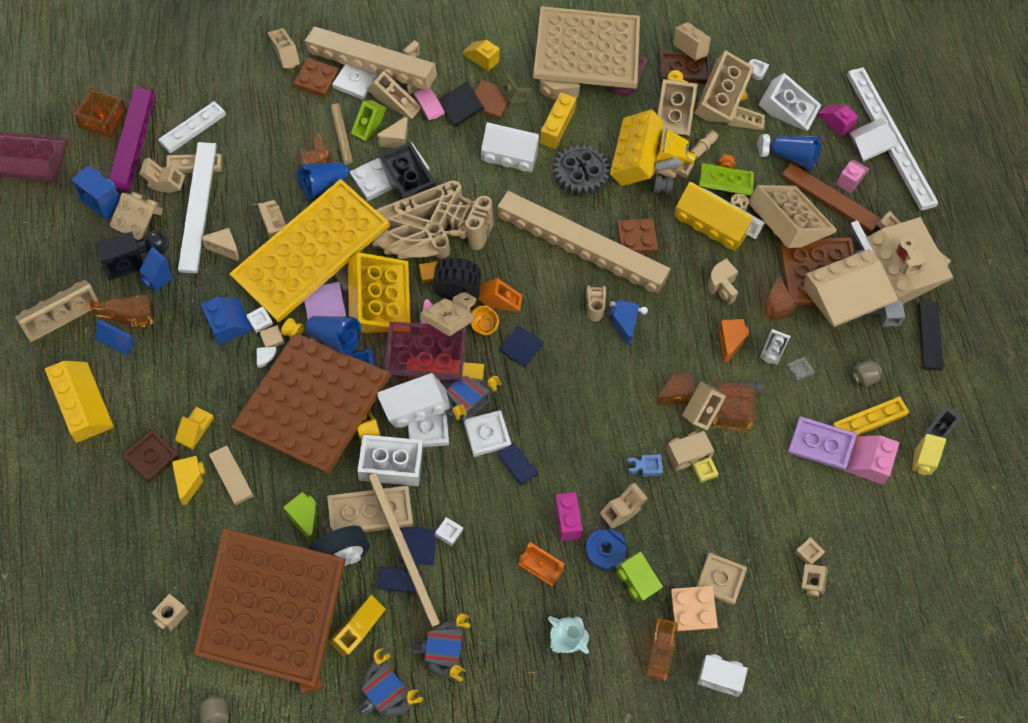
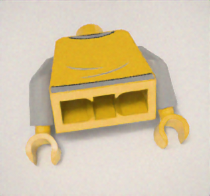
(672, 151)

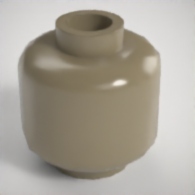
(867, 373)
(214, 710)

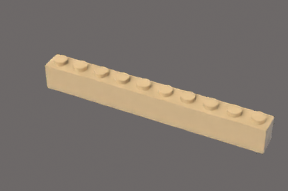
(583, 242)

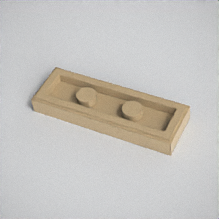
(186, 163)
(231, 475)

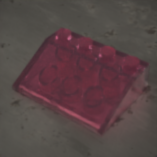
(31, 156)
(423, 350)

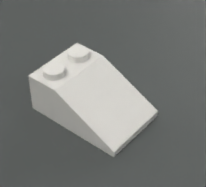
(789, 103)

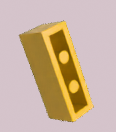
(558, 120)

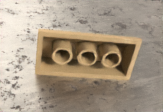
(724, 88)
(57, 310)

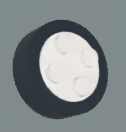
(344, 542)

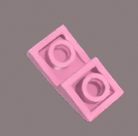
(429, 103)

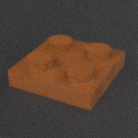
(316, 77)
(638, 235)

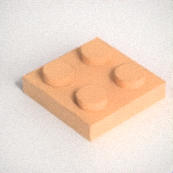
(694, 608)

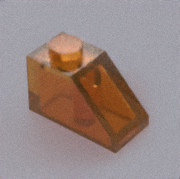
(779, 302)
(678, 389)

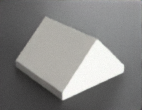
(873, 139)

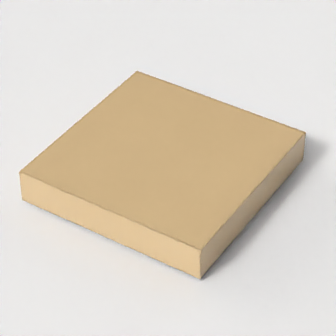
(724, 577)

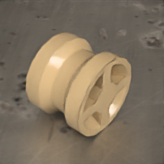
(740, 200)

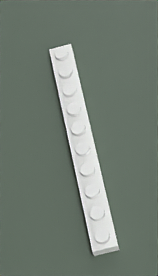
(900, 154)

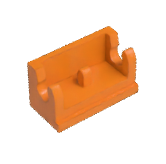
(541, 564)

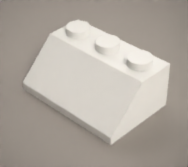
(509, 147)
(414, 400)
(391, 459)

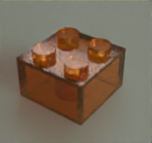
(100, 112)
(738, 407)

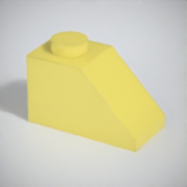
(928, 454)

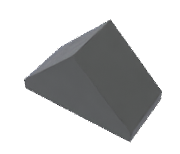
(944, 423)

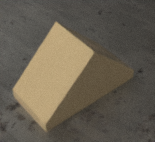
(394, 135)
(221, 243)

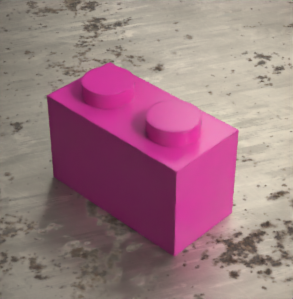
(568, 516)

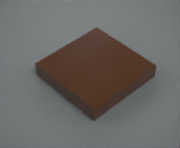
(150, 455)

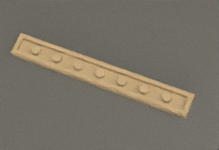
(404, 551)

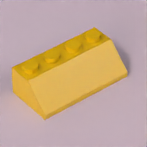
(713, 216)
(79, 399)

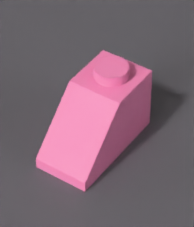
(852, 176)

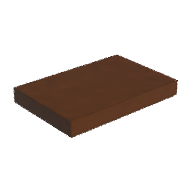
(693, 70)

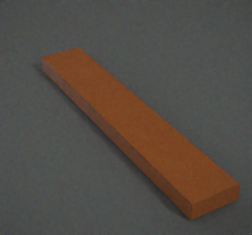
(830, 197)

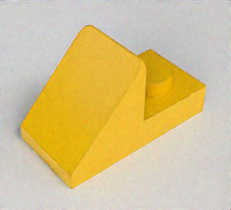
(193, 428)

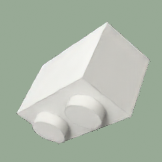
(722, 675)

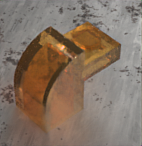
(319, 154)

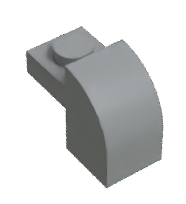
(891, 314)

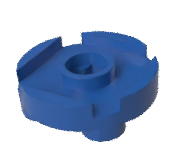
(617, 549)

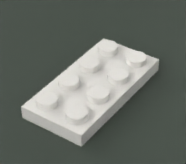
(372, 178)

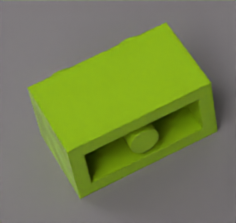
(638, 577)

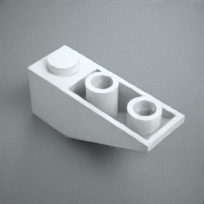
(774, 347)

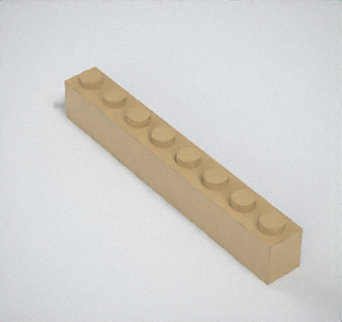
(371, 57)

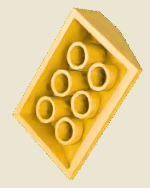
(378, 291)

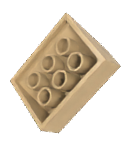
(790, 215)
(913, 285)
(850, 287)

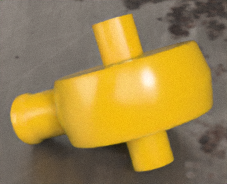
(675, 75)

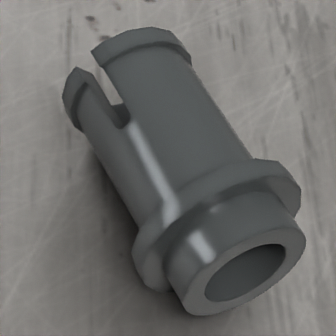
(757, 384)

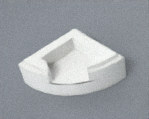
(265, 355)

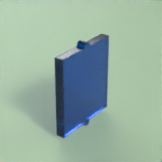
(521, 346)
(421, 545)

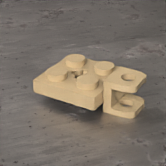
(450, 315)

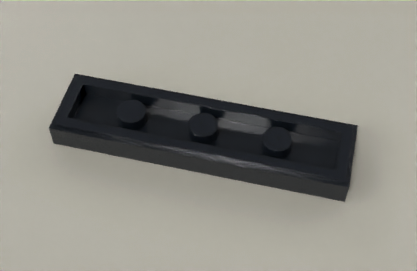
(930, 336)

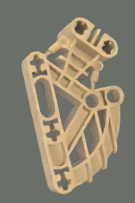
(414, 236)

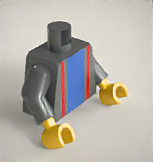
(469, 395)
(444, 648)
(384, 690)

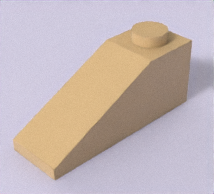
(284, 48)
(393, 96)

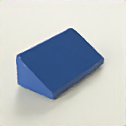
(114, 337)

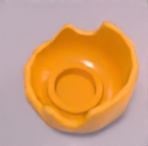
(485, 320)

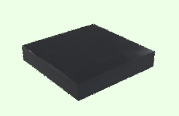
(461, 104)

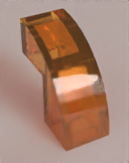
(662, 649)

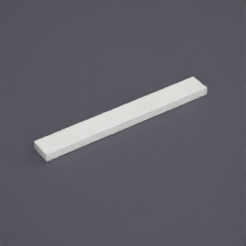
(197, 208)

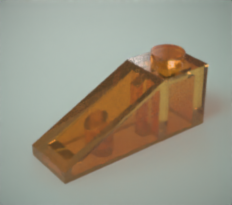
(130, 310)

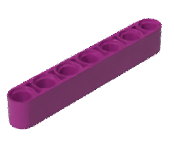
(132, 138)

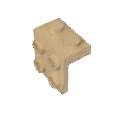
(134, 214)

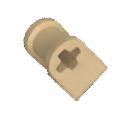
(595, 300)

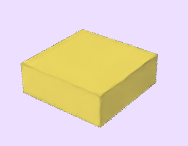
(705, 470)

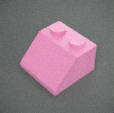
(873, 458)

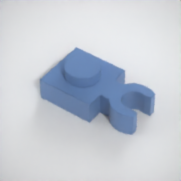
(649, 465)

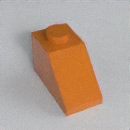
(500, 296)
(732, 336)

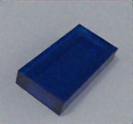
(517, 464)
(395, 580)

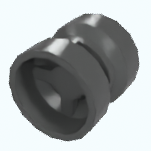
(663, 185)

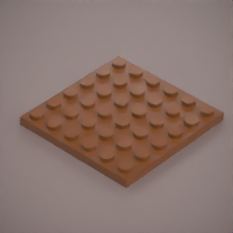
(311, 402)
(270, 606)

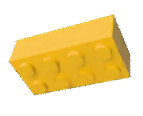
(636, 148)

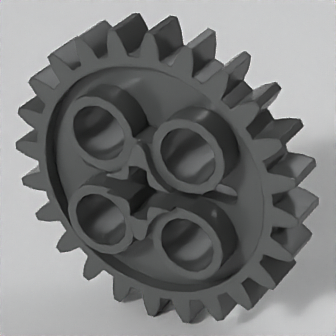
(594, 170)

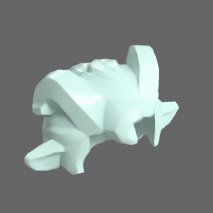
(568, 635)

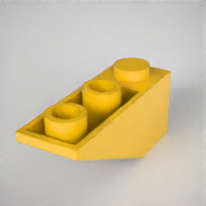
(357, 626)

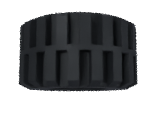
(456, 277)

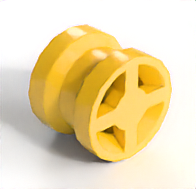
(291, 328)

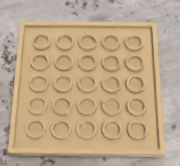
(587, 47)

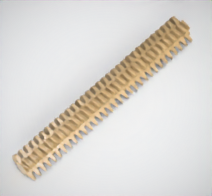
(341, 133)

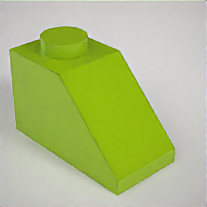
(368, 119)
(303, 514)

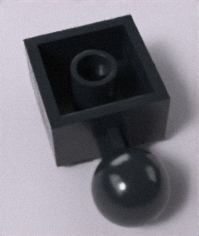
(123, 255)

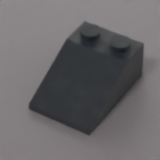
(406, 171)

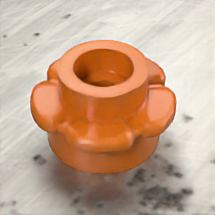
(726, 161)

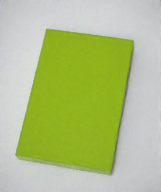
(726, 179)

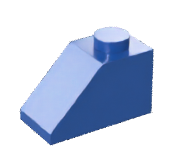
(155, 270)
(624, 319)

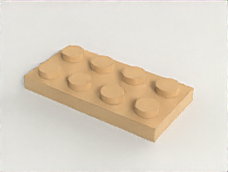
(364, 510)

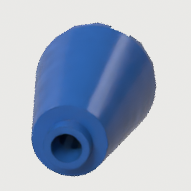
(798, 149)
(319, 177)
(335, 332)

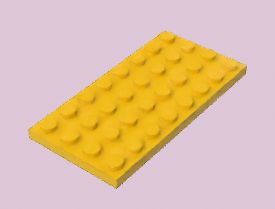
(309, 250)

